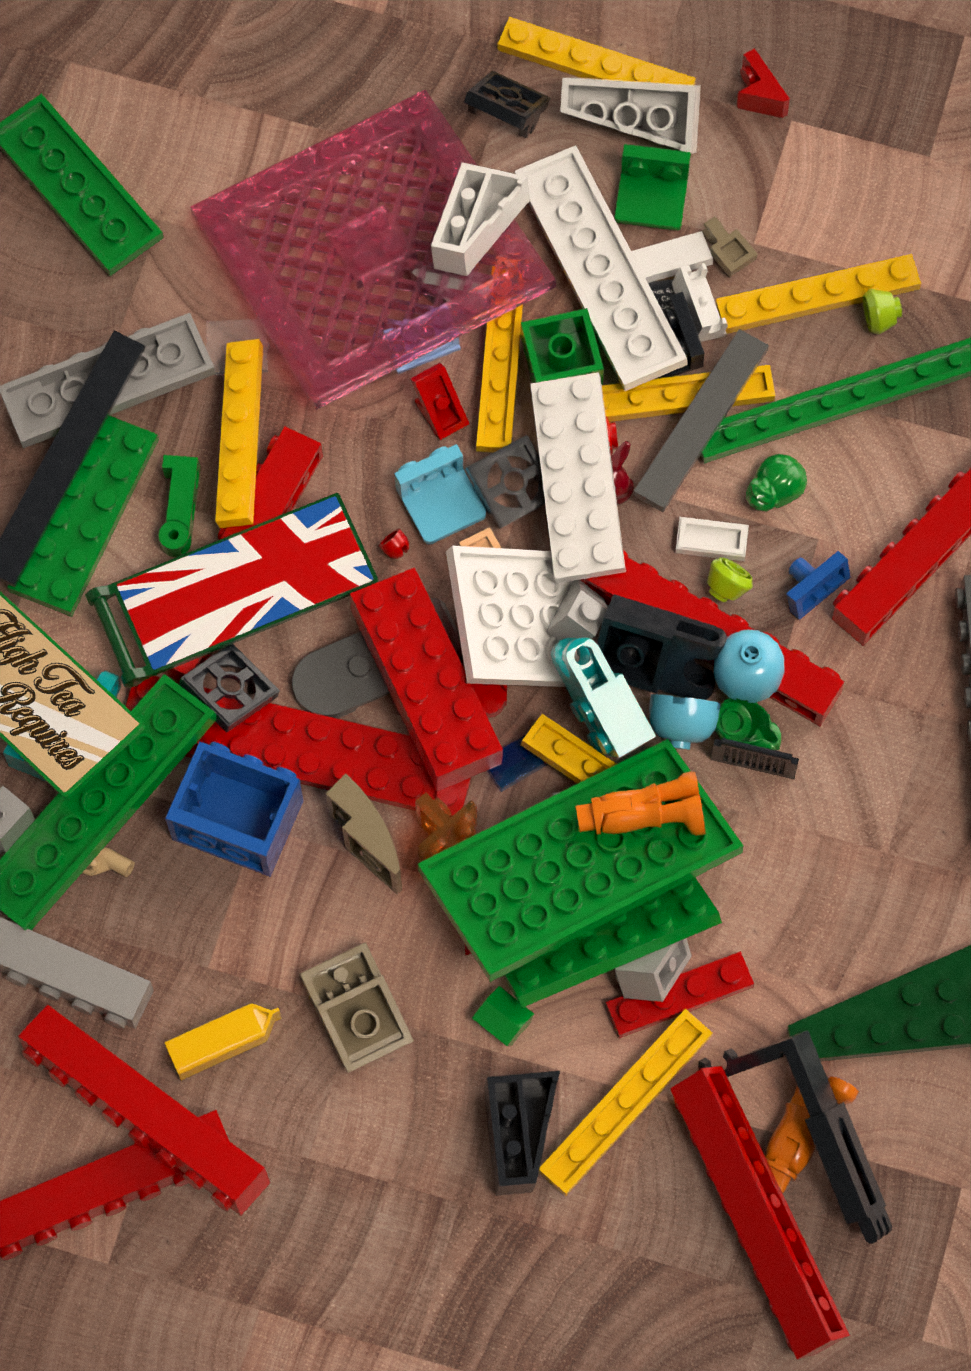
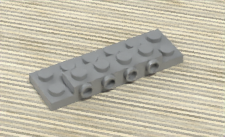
(171, 360)

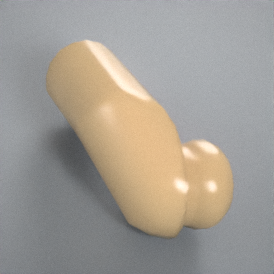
(110, 860)

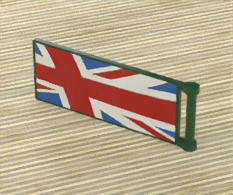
(235, 587)

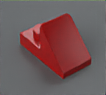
(763, 92)
(439, 401)

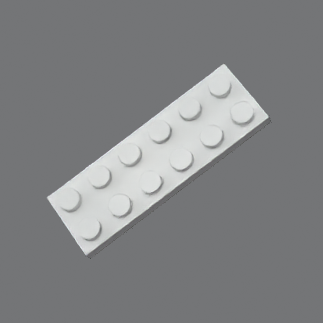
(577, 478)

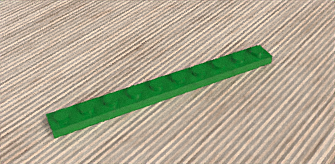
(840, 399)

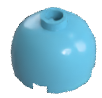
(749, 666)
(683, 719)

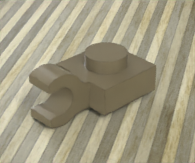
(729, 250)

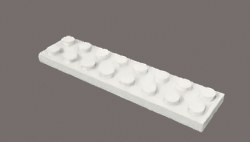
(601, 269)

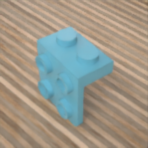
(439, 494)

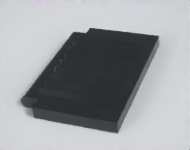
(755, 758)

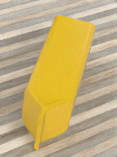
(221, 1039)

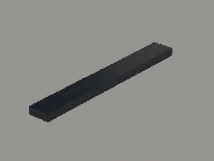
(66, 455)

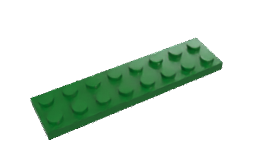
(78, 829)

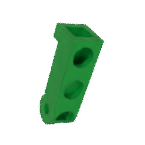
(177, 532)

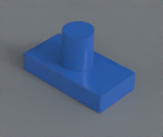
(815, 583)

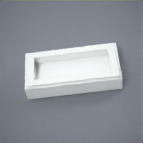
(711, 539)

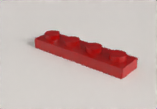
(690, 992)

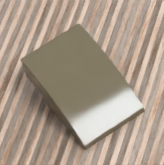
(364, 831)
(356, 1007)

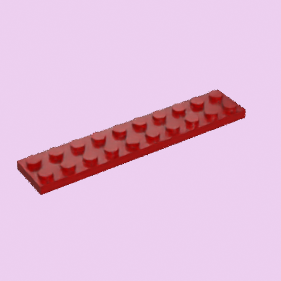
(326, 749)

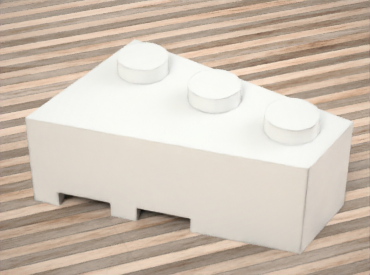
(476, 216)

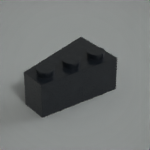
(517, 1127)

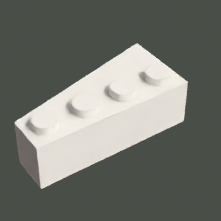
(645, 109)

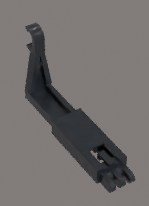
(829, 1128)

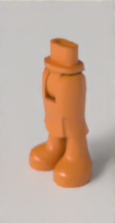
(643, 808)
(791, 1141)

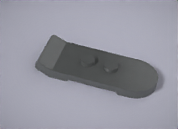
(345, 673)

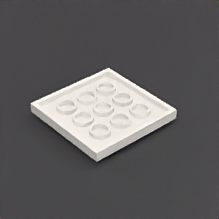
(504, 614)

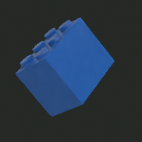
(235, 808)

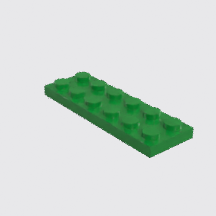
(77, 185)
(87, 517)
(620, 941)

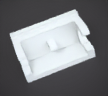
(700, 302)

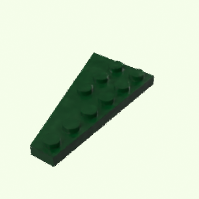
(905, 1015)

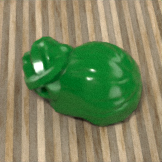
(776, 483)
(747, 724)

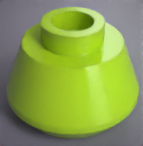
(881, 310)
(728, 580)

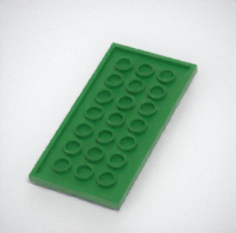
(547, 883)

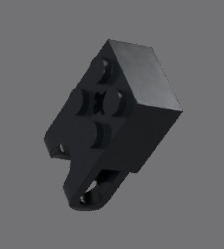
(659, 648)

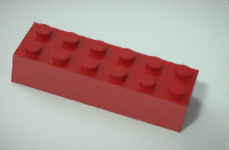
(426, 679)

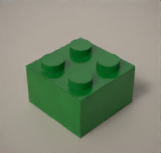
(561, 346)

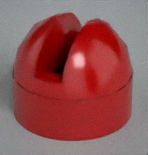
(395, 544)

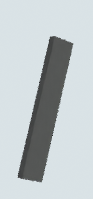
(701, 420)

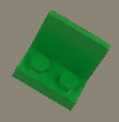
(652, 187)

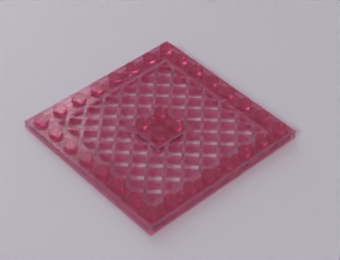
(366, 247)

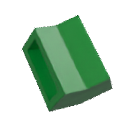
(503, 1016)

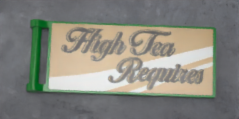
(55, 708)

